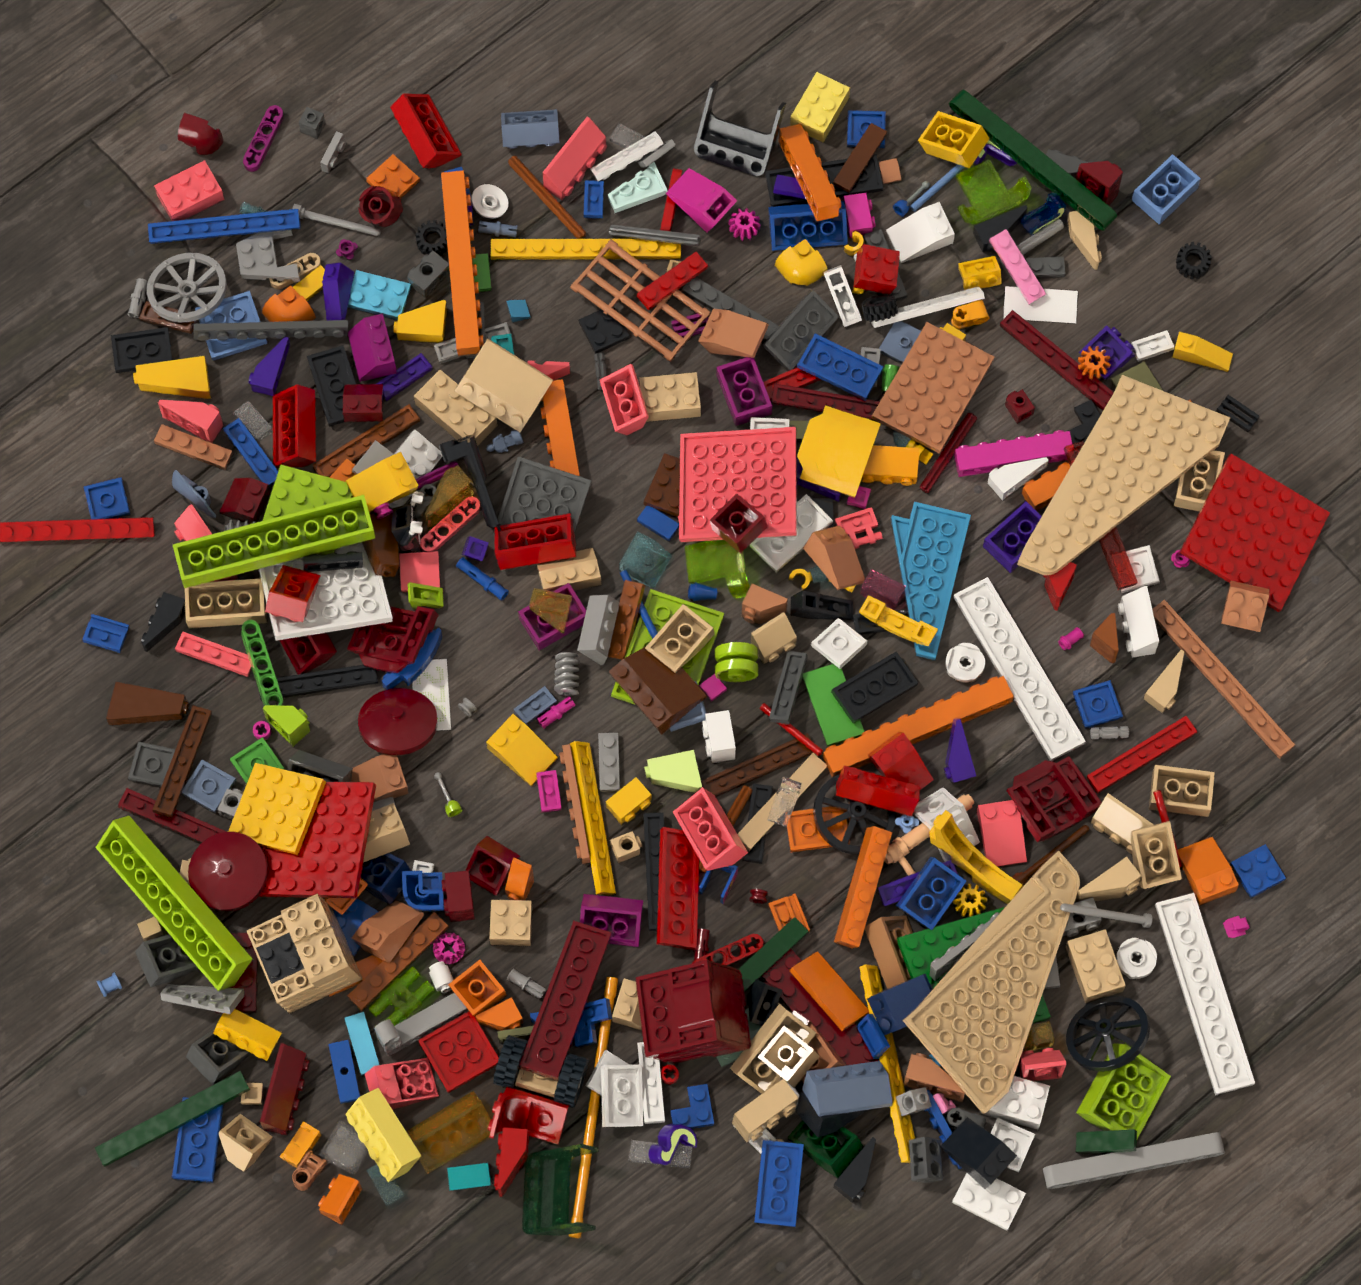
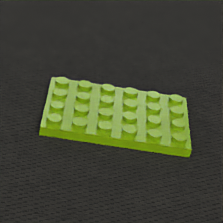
(661, 609)

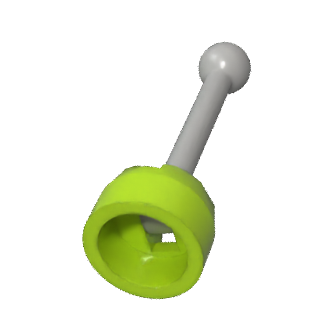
(452, 807)

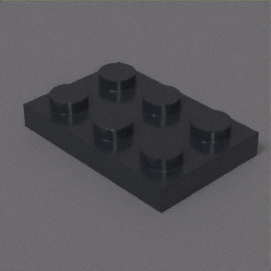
(140, 348)

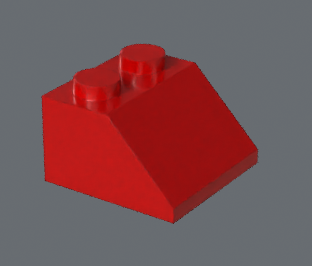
(1059, 583)

